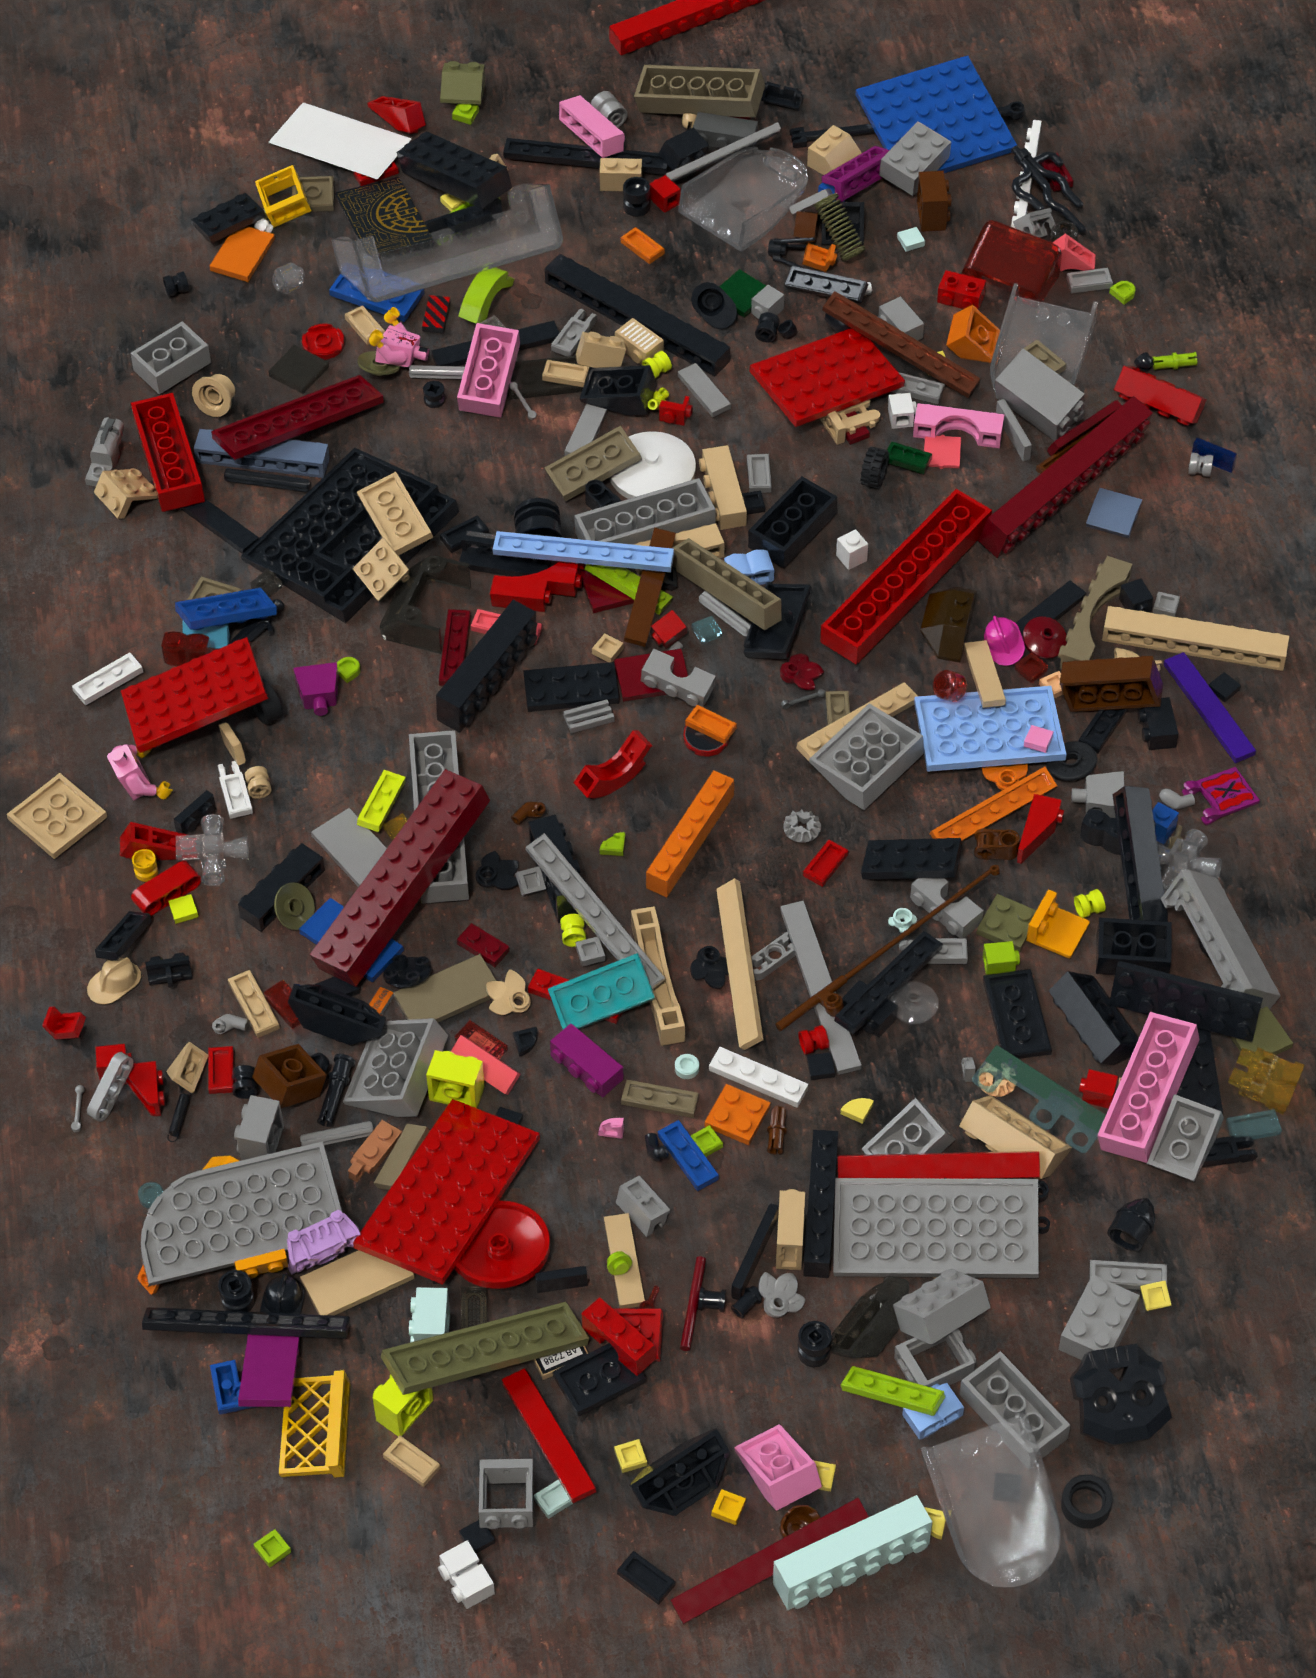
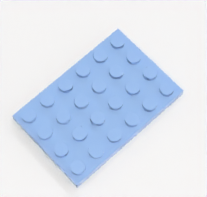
(973, 736)

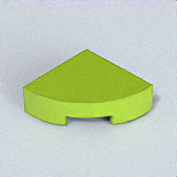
(613, 845)

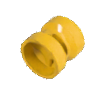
(144, 865)

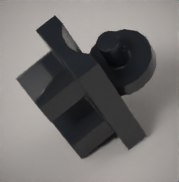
(168, 970)

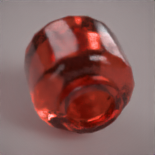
(949, 685)

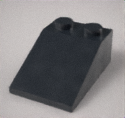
(620, 389)

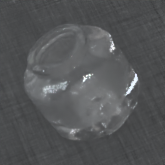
(288, 278)

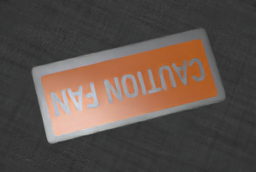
(381, 999)

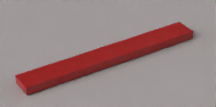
(941, 1165)

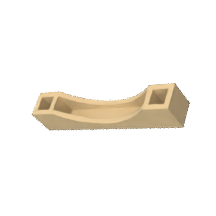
(665, 1006)

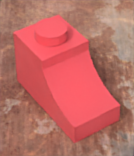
(1074, 254)

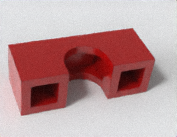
(606, 1324)

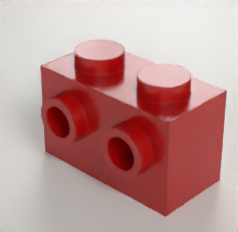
(961, 290)

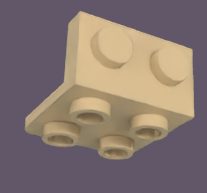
(122, 487)

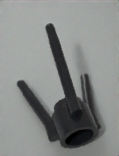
(779, 247)

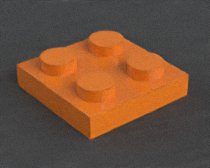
(737, 1114)

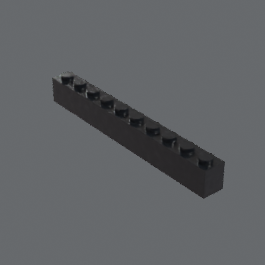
(621, 306)

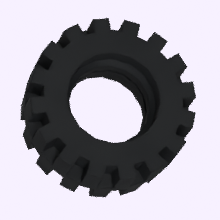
(874, 467)

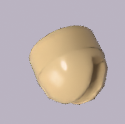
(688, 120)

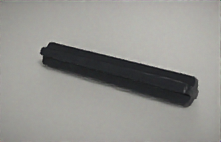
(267, 480)

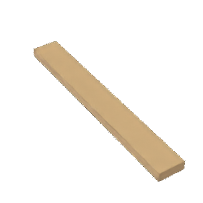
(739, 964)

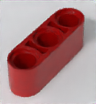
(168, 885)

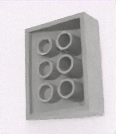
(868, 755)
(395, 1068)

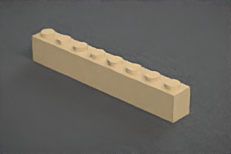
(1195, 638)

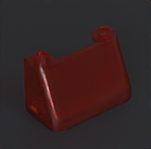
(1015, 258)

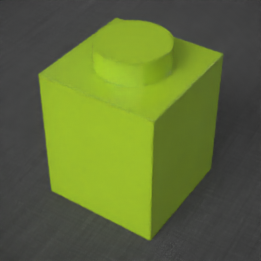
(1000, 957)

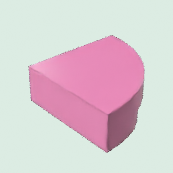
(612, 1128)

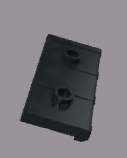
(777, 639)

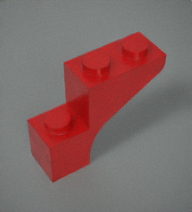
(142, 1079)

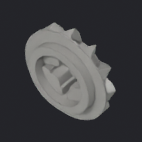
(798, 833)

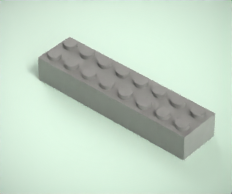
(429, 757)

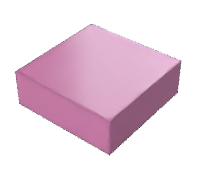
(1038, 738)

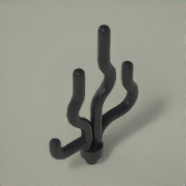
(1033, 169)

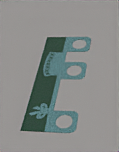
(1051, 1095)

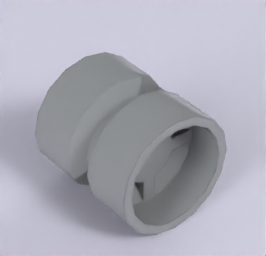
(610, 107)

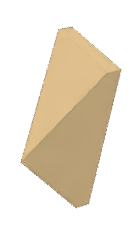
(188, 1067)

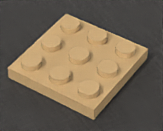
(57, 815)

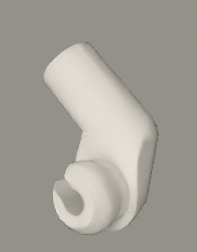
(263, 225)

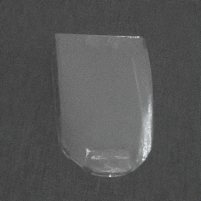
(744, 194)
(1058, 328)
(997, 1502)

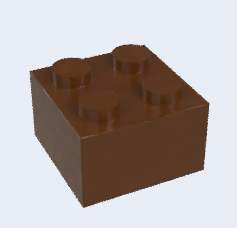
(933, 201)
(289, 1075)

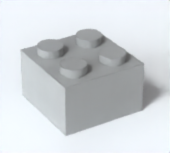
(259, 1128)

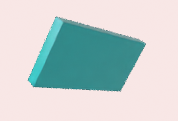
(602, 993)

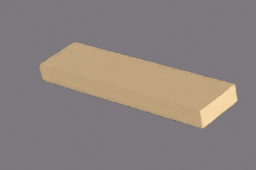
(984, 674)
(620, 1238)

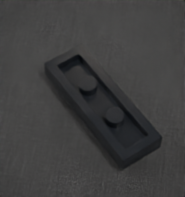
(123, 935)

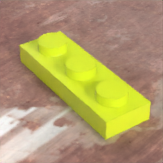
(381, 800)

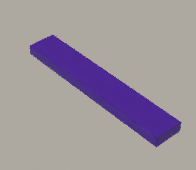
(1209, 707)

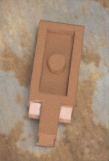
(373, 1150)

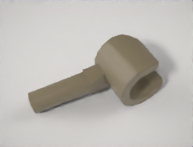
(1172, 839)

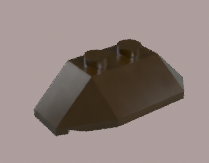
(948, 621)

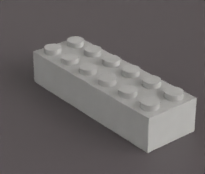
(634, 519)

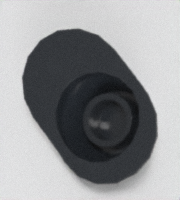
(714, 305)
(283, 1295)

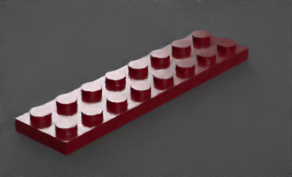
(297, 417)

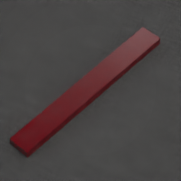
(761, 1564)

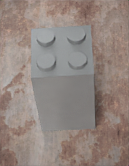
(1040, 395)

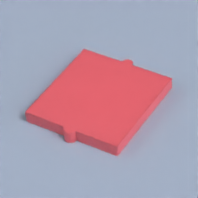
(944, 451)

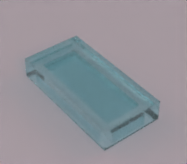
(1257, 1125)

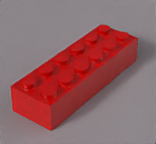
(167, 452)

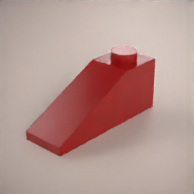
(400, 113)
(1040, 824)
(141, 836)

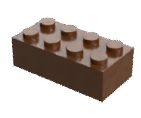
(1111, 683)

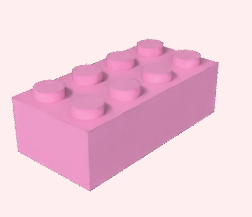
(488, 370)

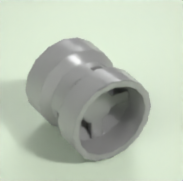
(1195, 464)

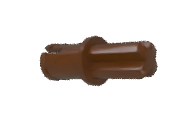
(776, 1130)

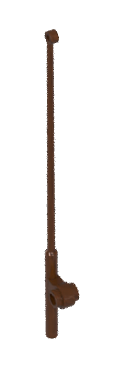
(833, 1002)

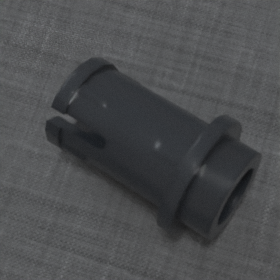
(747, 1301)

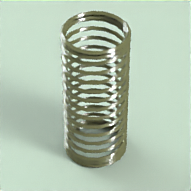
(825, 201)

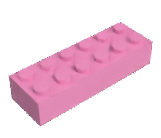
(1148, 1087)

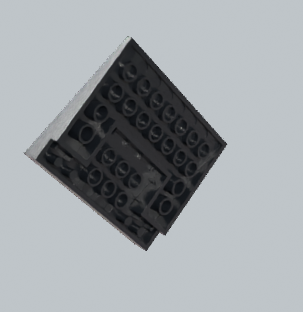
(331, 532)

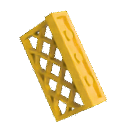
(336, 1431)

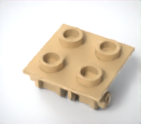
(381, 569)

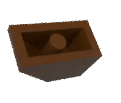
(806, 224)

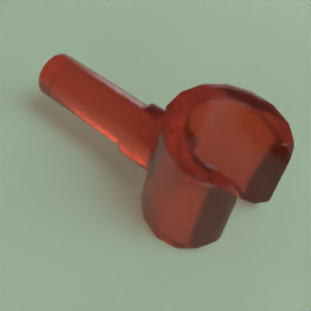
(650, 1302)

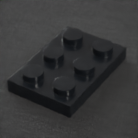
(228, 217)
(595, 1379)

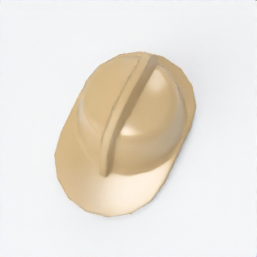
(113, 981)

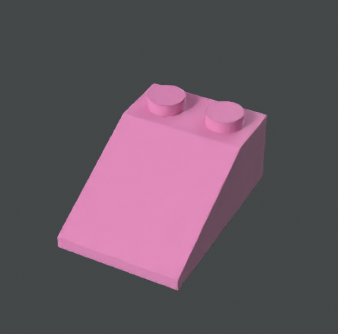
(779, 1467)

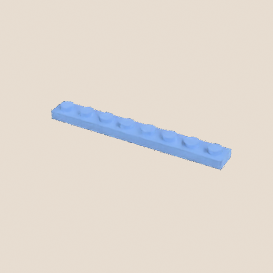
(583, 551)

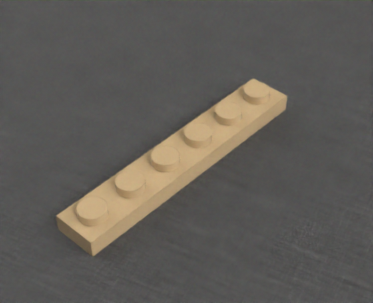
(891, 703)

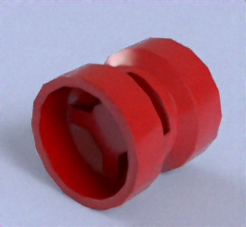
(813, 1039)

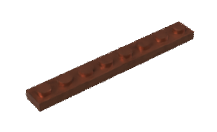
(901, 344)

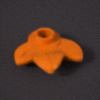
(1004, 773)

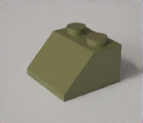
(462, 83)

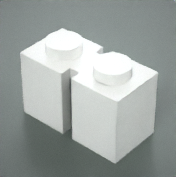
(469, 1579)

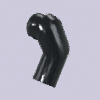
(653, 1149)

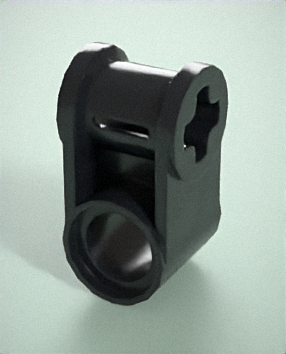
(598, 495)

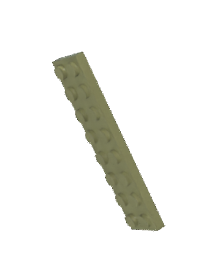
(484, 1348)

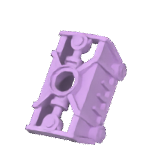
(320, 1242)

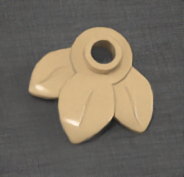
(505, 992)

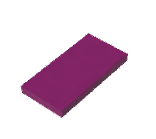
(269, 1371)

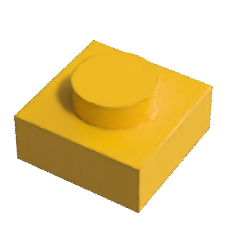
(728, 1507)

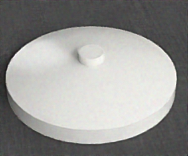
(663, 464)

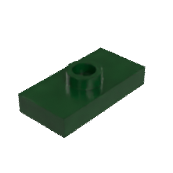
(908, 457)

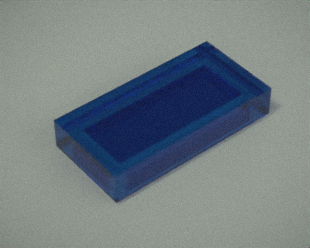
(1222, 457)

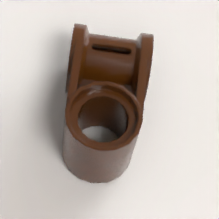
(996, 844)

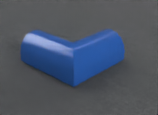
(226, 1386)

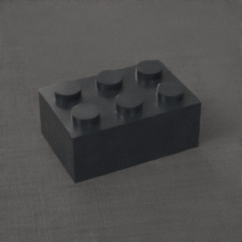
(1133, 942)

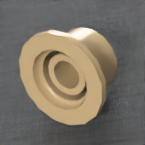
(213, 394)

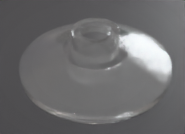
(917, 1010)

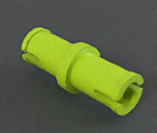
(1174, 361)

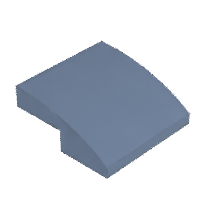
(1114, 512)

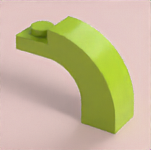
(482, 292)

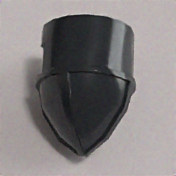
(1135, 1219)

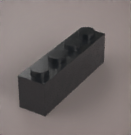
(299, 866)

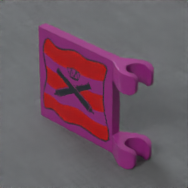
(1225, 792)

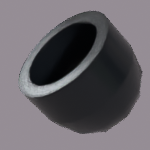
(787, 329)
(1144, 362)

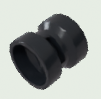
(176, 284)
(767, 327)
(244, 1082)

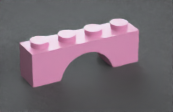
(983, 426)

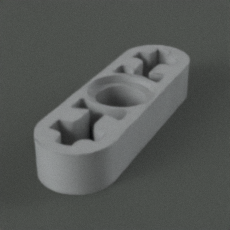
(772, 964)
(106, 1096)

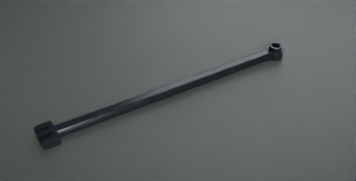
(800, 137)

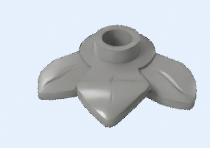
(782, 1291)

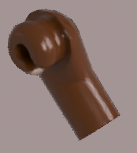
(528, 809)

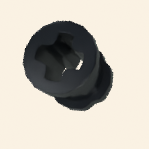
(712, 1299)

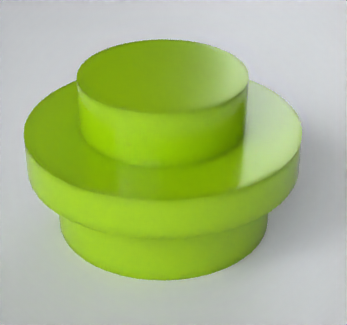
(618, 1263)

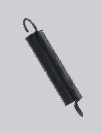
(179, 1115)

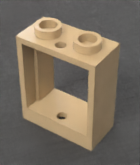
(790, 1230)

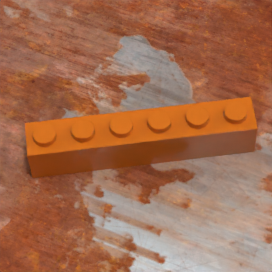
(690, 833)

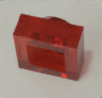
(1031, 667)

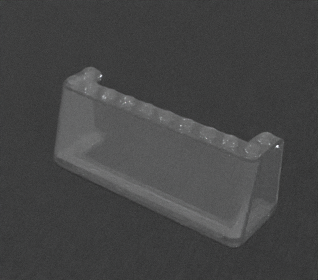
(513, 235)

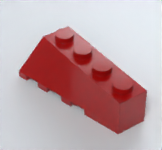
(1160, 395)

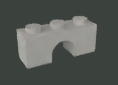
(693, 689)
(958, 917)

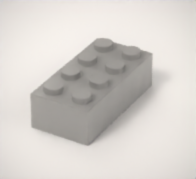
(1001, 1391)

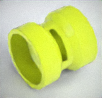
(658, 363)
(1089, 903)
(573, 929)

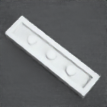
(758, 1077)

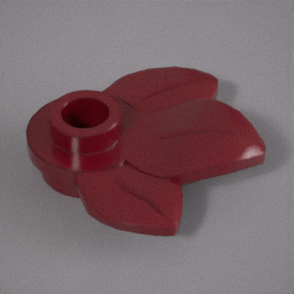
(801, 671)

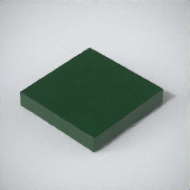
(741, 290)

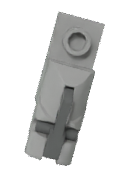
(105, 449)

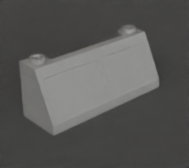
(1221, 934)

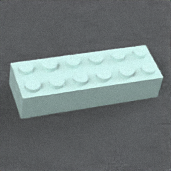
(852, 1553)

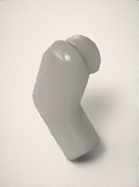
(1176, 801)
(229, 1022)

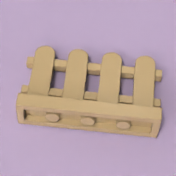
(838, 423)

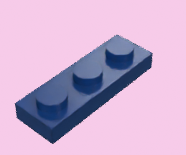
(688, 1155)

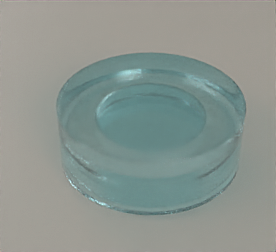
(148, 1193)

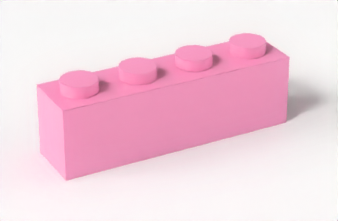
(591, 126)

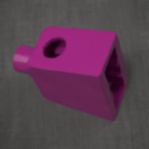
(317, 686)

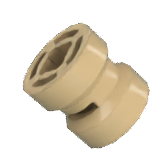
(257, 782)

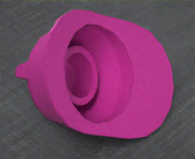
(1004, 641)

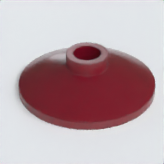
(1040, 644)

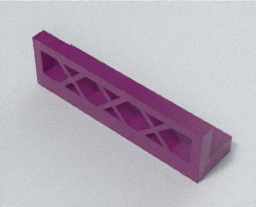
(856, 173)

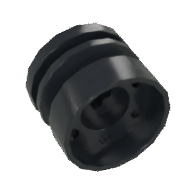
(538, 517)

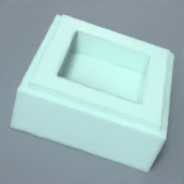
(911, 239)

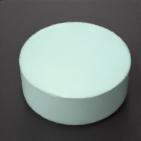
(686, 1066)

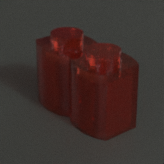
(182, 648)

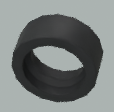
(270, 708)
(1094, 1484)

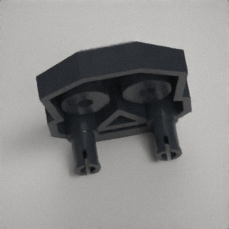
(1124, 1416)

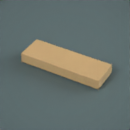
(253, 1003)

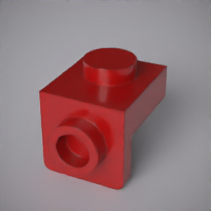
(675, 412)
(63, 1025)

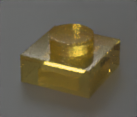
(395, 825)

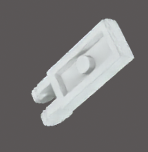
(235, 791)

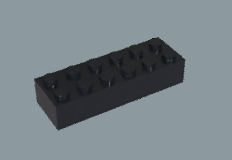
(454, 169)
(486, 666)

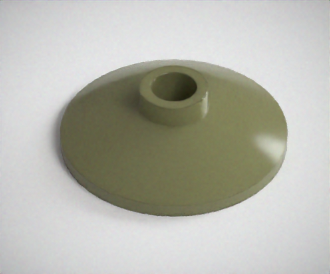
(367, 362)
(301, 904)

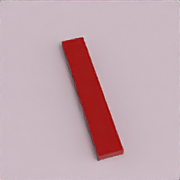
(548, 1436)

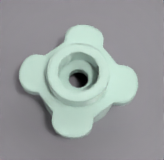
(902, 914)

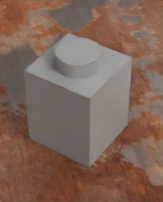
(767, 301)

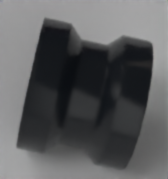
(434, 394)

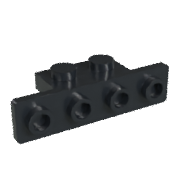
(465, 218)

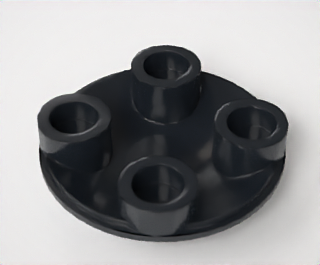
(407, 971)

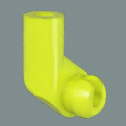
(659, 395)

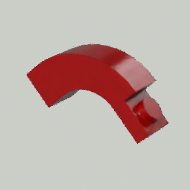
(613, 774)

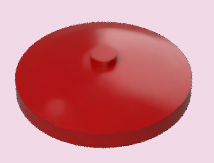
(506, 1248)

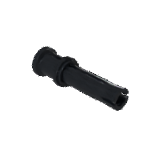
(338, 1080)

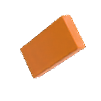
(642, 245)
(710, 724)

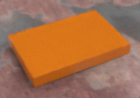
(242, 253)

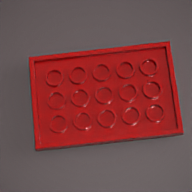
(826, 376)
(193, 694)

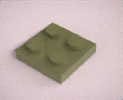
(1006, 922)

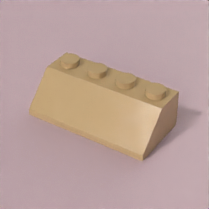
(1009, 1131)

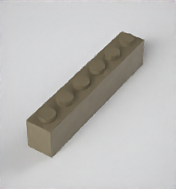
(727, 584)

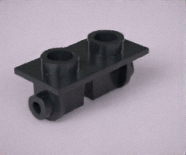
(785, 97)

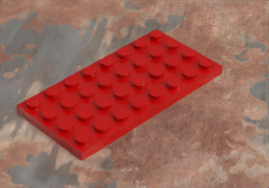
(446, 1191)

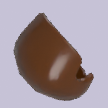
(797, 1518)

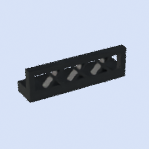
(483, 560)

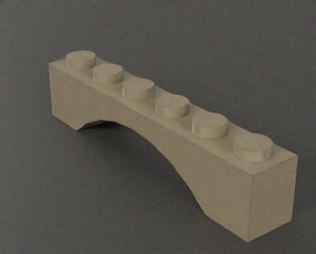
(1102, 590)

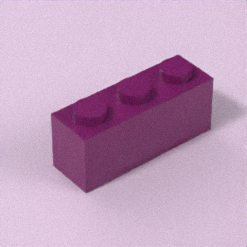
(586, 1060)

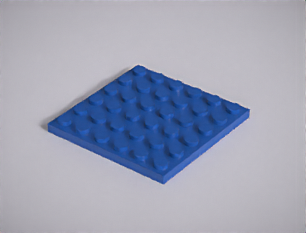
(948, 101)

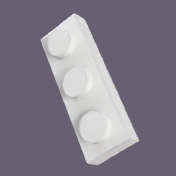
(107, 678)

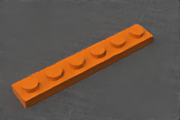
(997, 806)

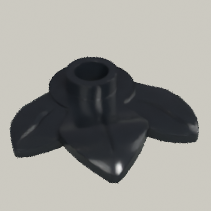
(500, 872)
(710, 967)

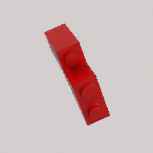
(537, 588)

